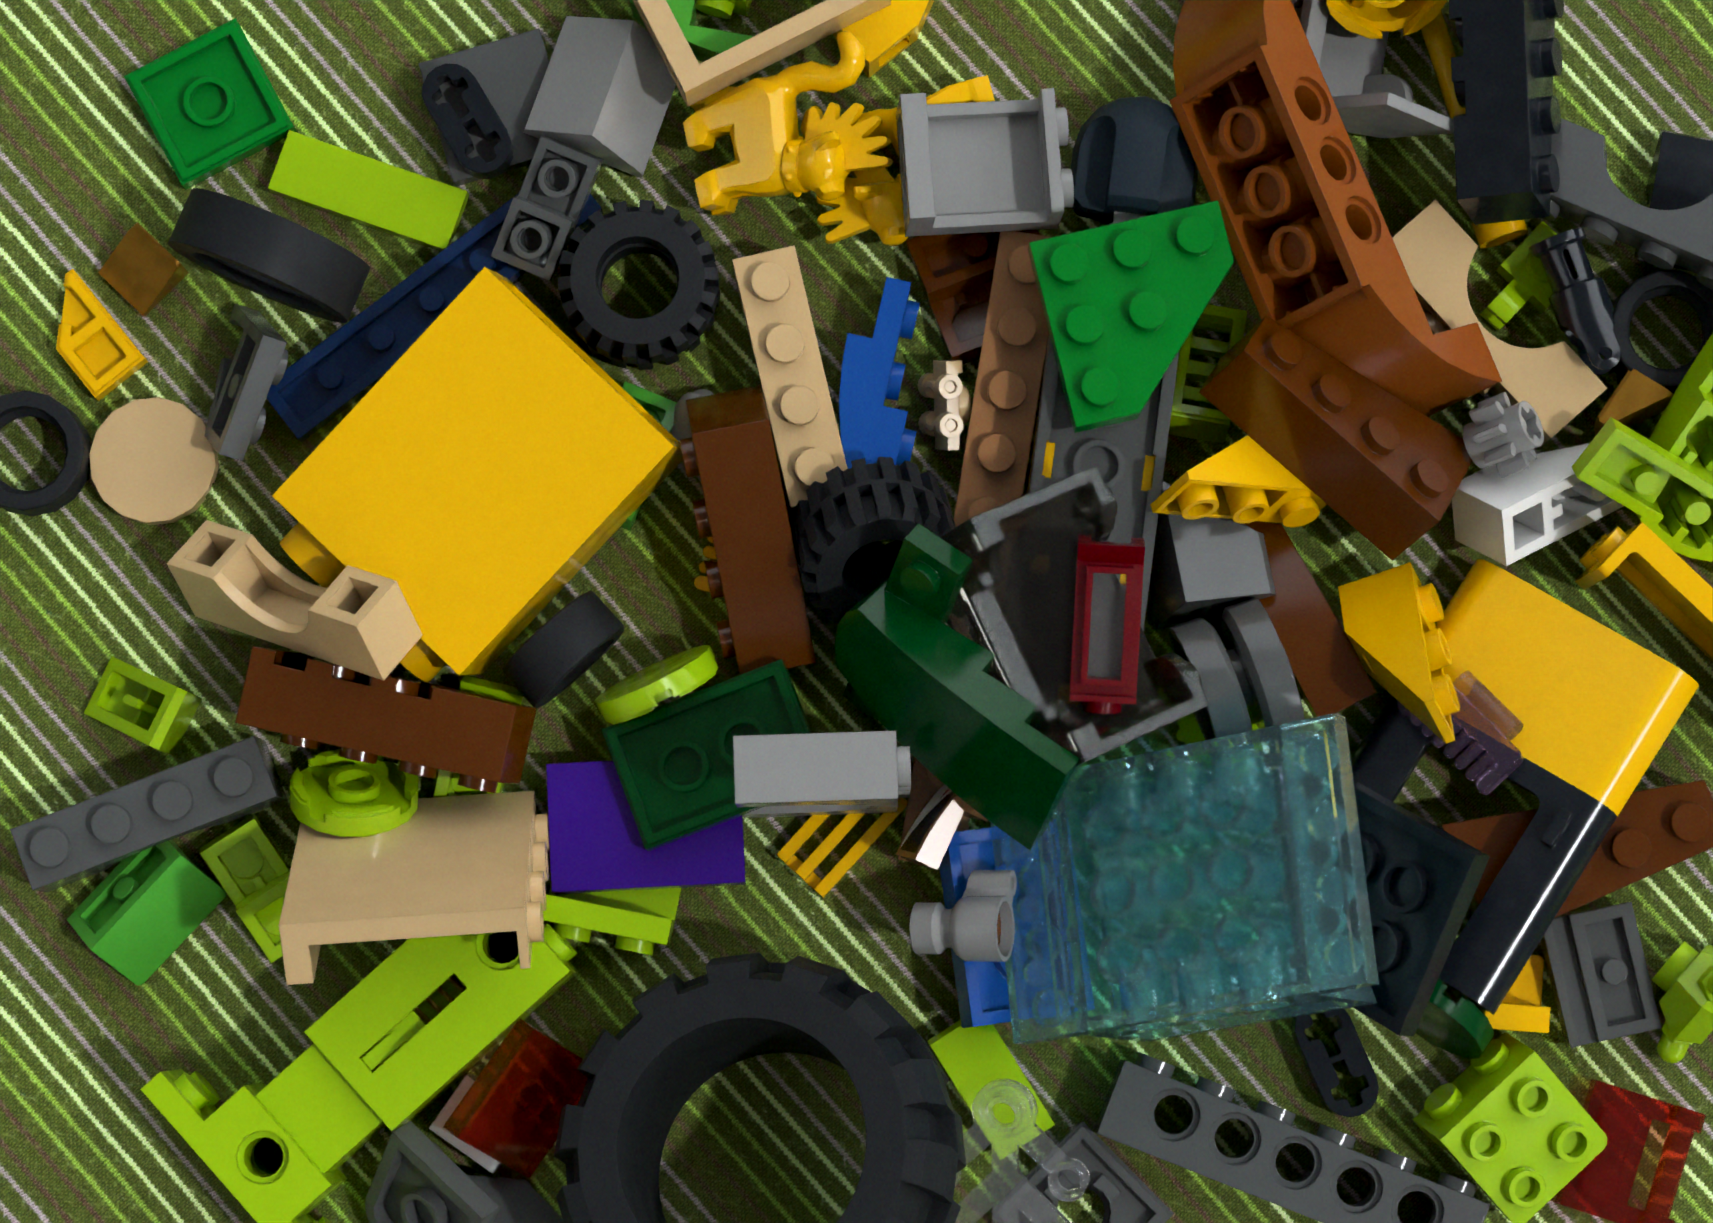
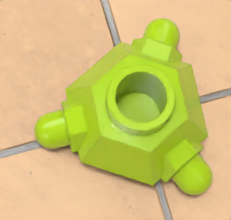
(1687, 1001)

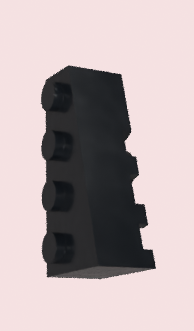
(1510, 107)

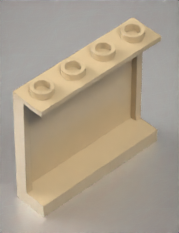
(443, 873)

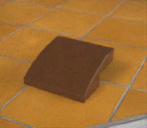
(957, 285)

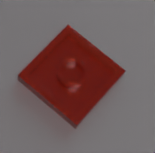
(519, 1099)

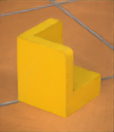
(1522, 1005)

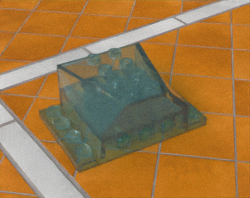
(1194, 891)

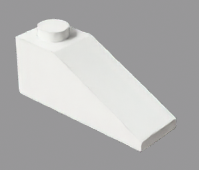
(1526, 509)

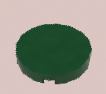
(1455, 1026)

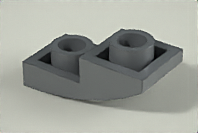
(547, 207)

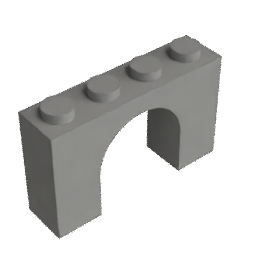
(820, 773)

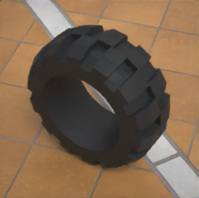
(742, 1012)

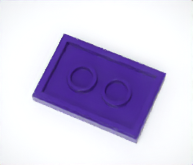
(601, 849)

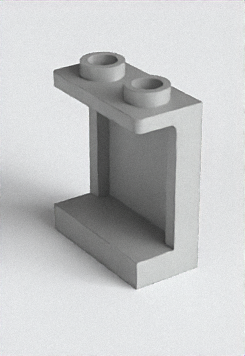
(982, 165)

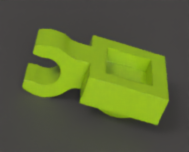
(1525, 279)

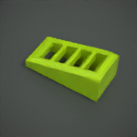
(1191, 412)

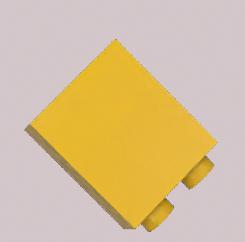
(477, 475)

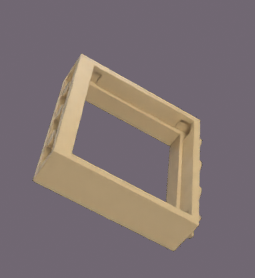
(701, 80)

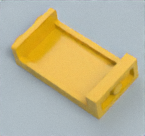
(1657, 576)

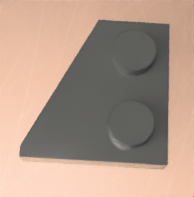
(244, 383)

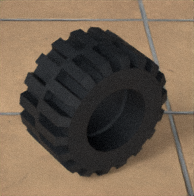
(627, 233)
(855, 510)

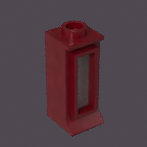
(1106, 624)

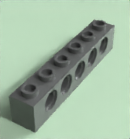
(1130, 1120)

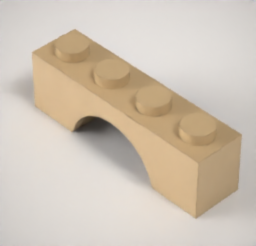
(789, 369)
(1548, 377)
(239, 585)

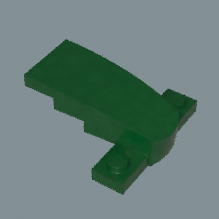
(939, 694)

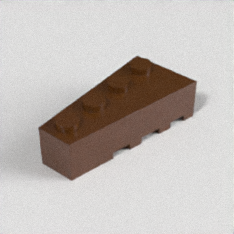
(391, 718)
(1648, 836)

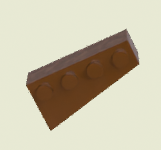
(1340, 435)
(749, 530)

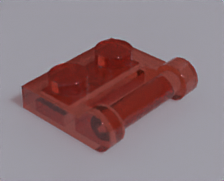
(1608, 1179)

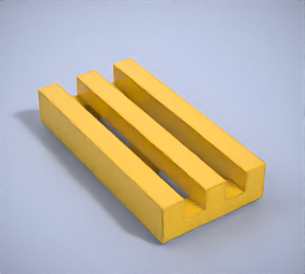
(806, 868)

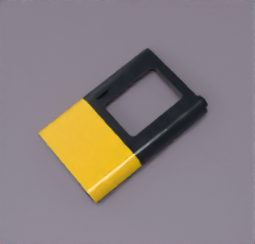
(1590, 730)

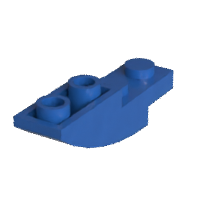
(872, 376)

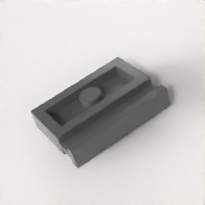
(1599, 975)

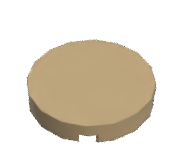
(153, 461)

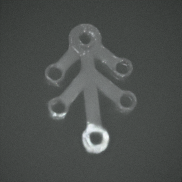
(1005, 1186)

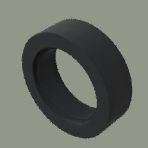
(269, 255)

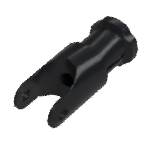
(1579, 299)

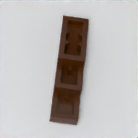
(1314, 641)

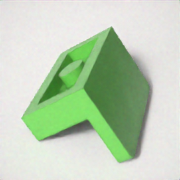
(145, 910)

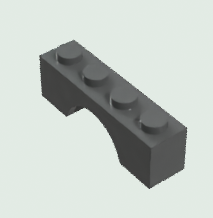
(1607, 215)
(148, 813)

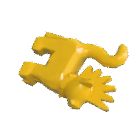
(766, 136)
(874, 196)

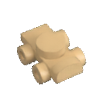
(951, 404)

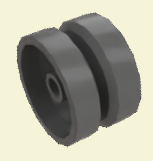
(1245, 675)

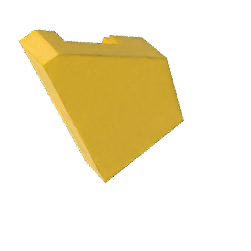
(94, 341)

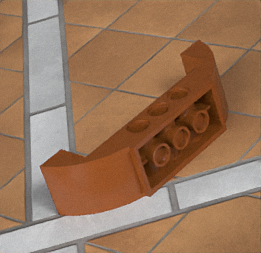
(1303, 204)

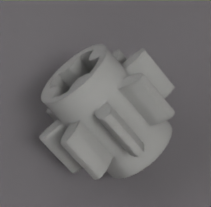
(1503, 434)

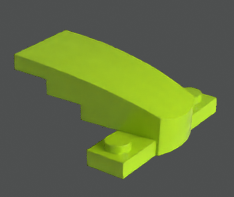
(1669, 474)

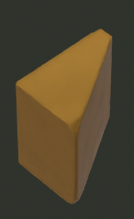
(142, 270)
(1634, 401)

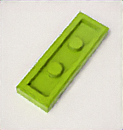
(368, 191)

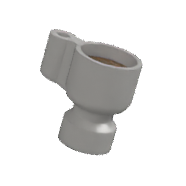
(978, 924)

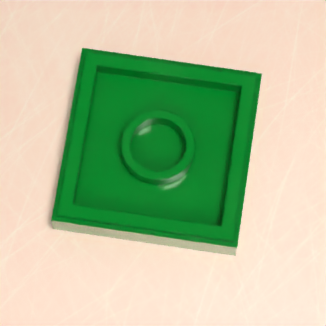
(210, 103)

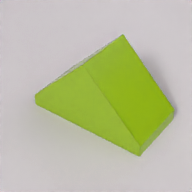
(142, 706)

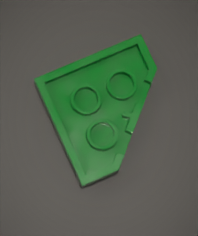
(1126, 303)

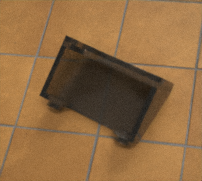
(1023, 611)

